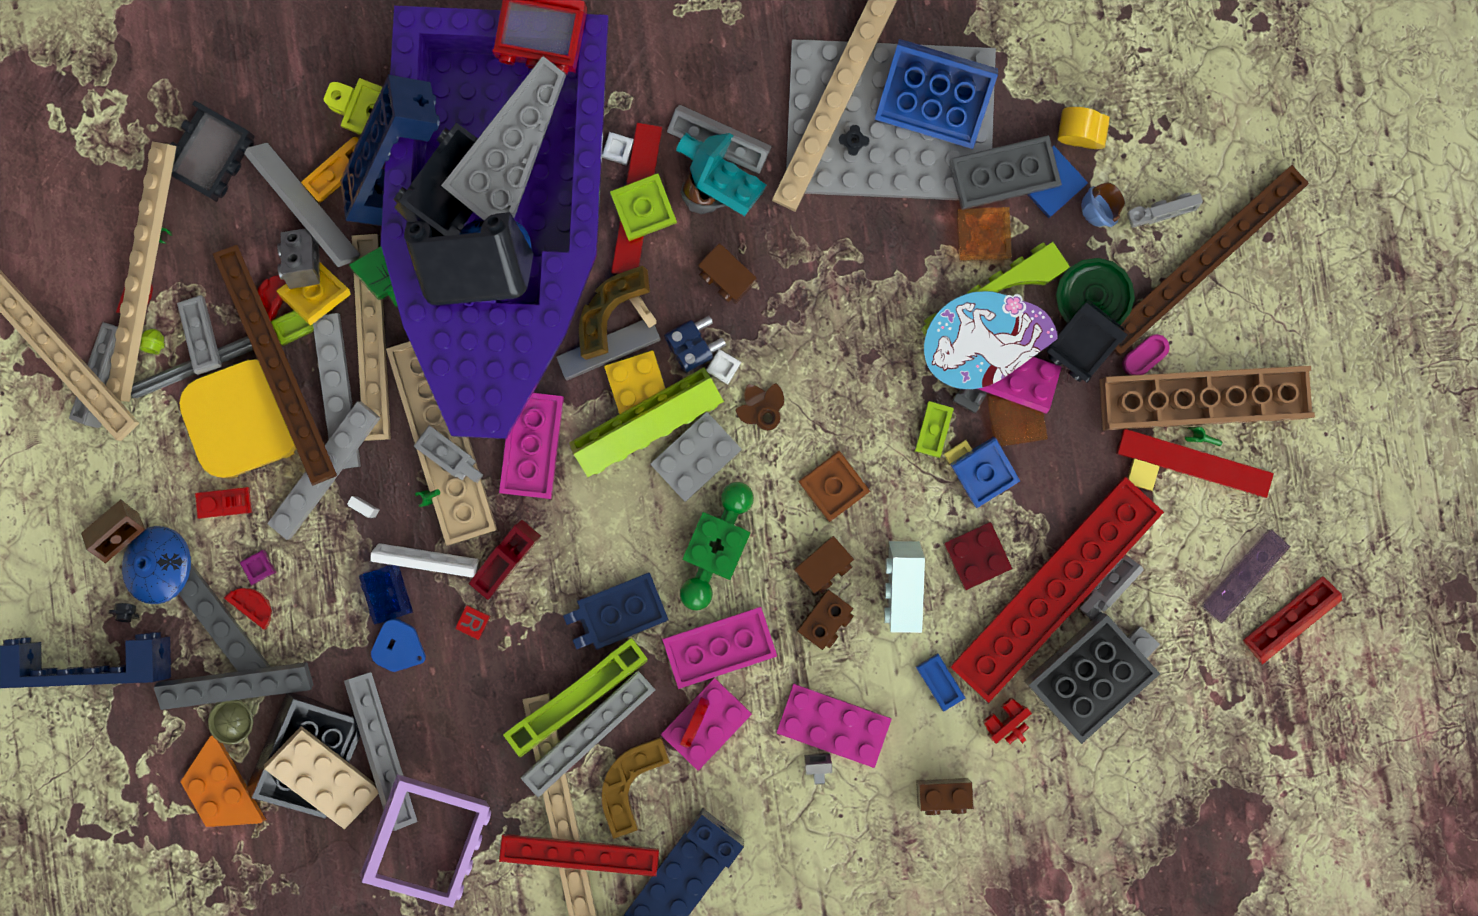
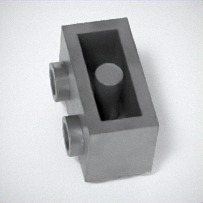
(299, 259)

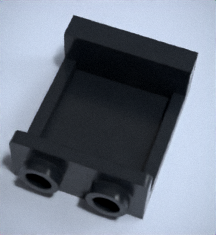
(1086, 341)

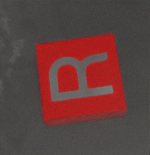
(473, 622)

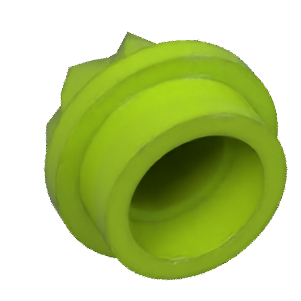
(152, 341)

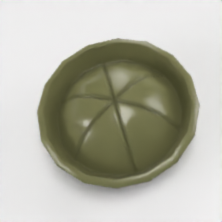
(230, 722)

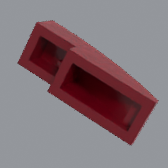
(504, 559)

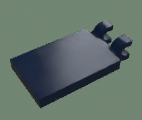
(618, 612)

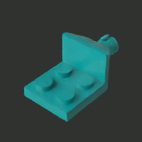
(717, 176)

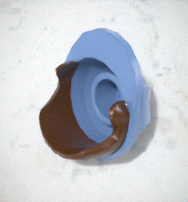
(1103, 205)

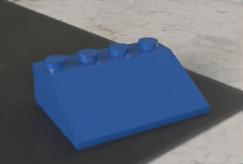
(936, 93)

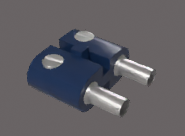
(689, 346)

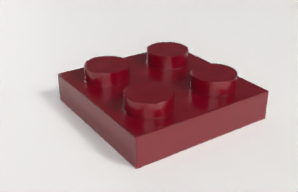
(977, 556)

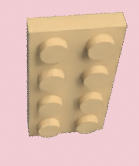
(322, 777)

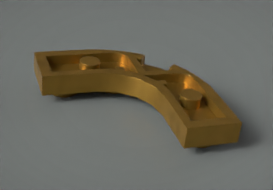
(596, 314)
(620, 777)

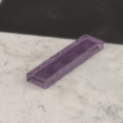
(1245, 576)

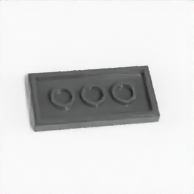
(1005, 172)

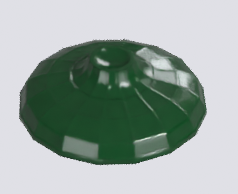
(1099, 282)

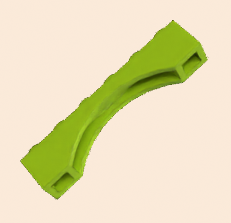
(1037, 269)
(575, 698)

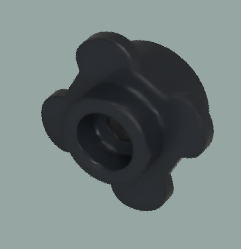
(846, 140)
(124, 612)

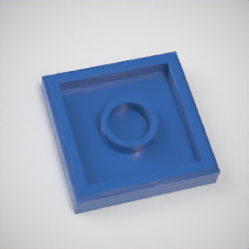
(1072, 182)
(985, 472)

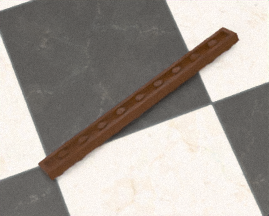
(1211, 255)
(274, 365)

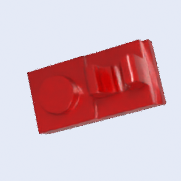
(223, 503)

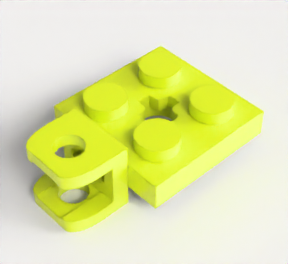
(353, 103)

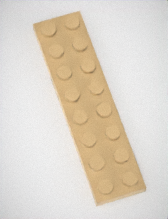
(462, 504)

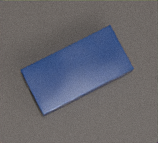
(940, 682)

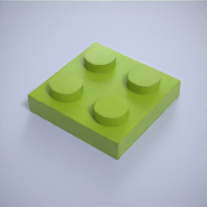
(643, 207)

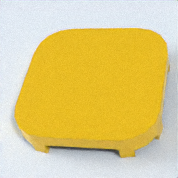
(235, 421)

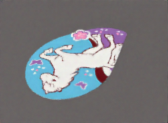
(985, 338)

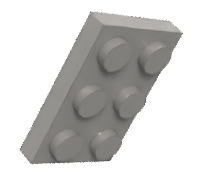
(696, 456)

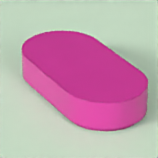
(1146, 355)

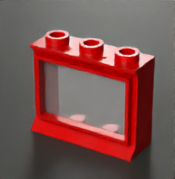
(540, 29)

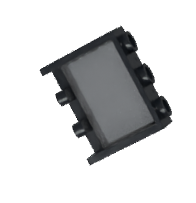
(210, 152)

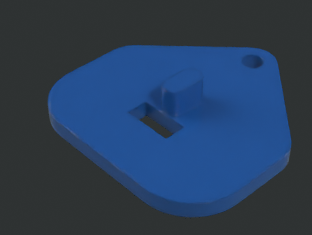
(405, 650)

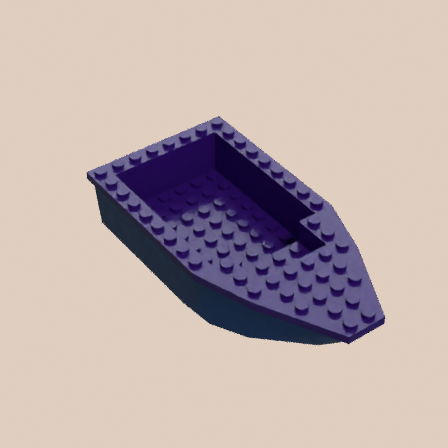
(493, 355)

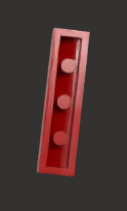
(1293, 619)

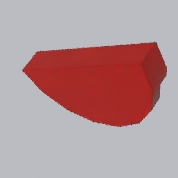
(269, 295)
(252, 604)
(695, 723)

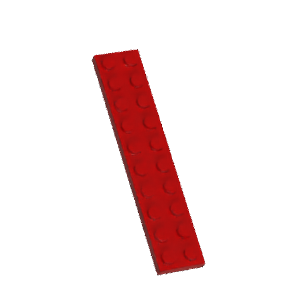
(1056, 589)

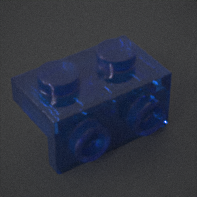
(385, 593)

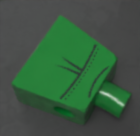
(374, 274)

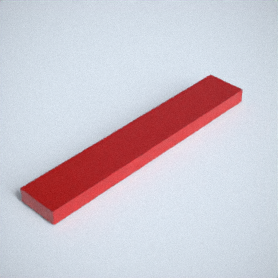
(641, 166)
(1195, 463)
(579, 855)

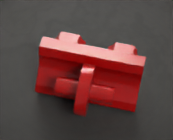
(1016, 715)

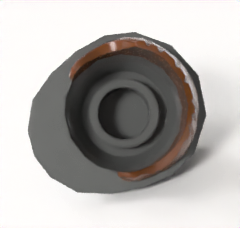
(696, 199)

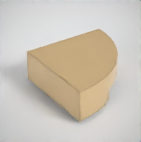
(643, 311)

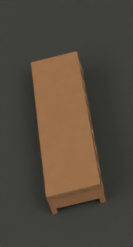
(1206, 398)

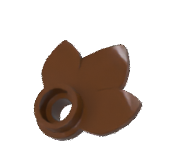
(759, 403)

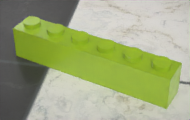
(646, 422)

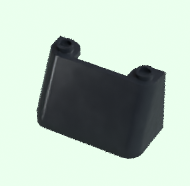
(426, 198)
(470, 265)

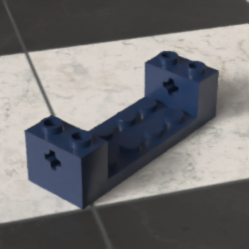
(401, 110)
(146, 661)
(688, 869)

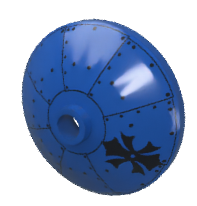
(165, 567)

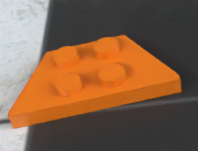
(219, 789)

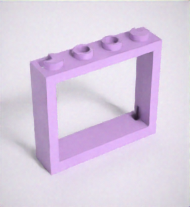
(400, 787)

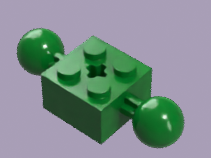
(697, 592)

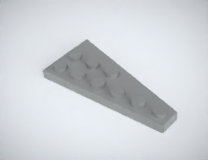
(501, 160)

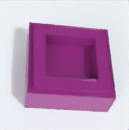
(257, 567)

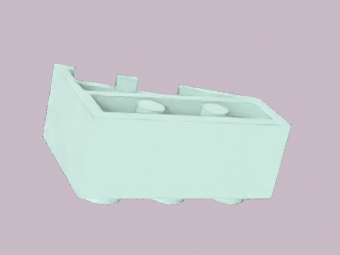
(905, 586)

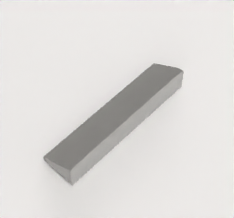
(742, 149)
(619, 345)
(101, 365)

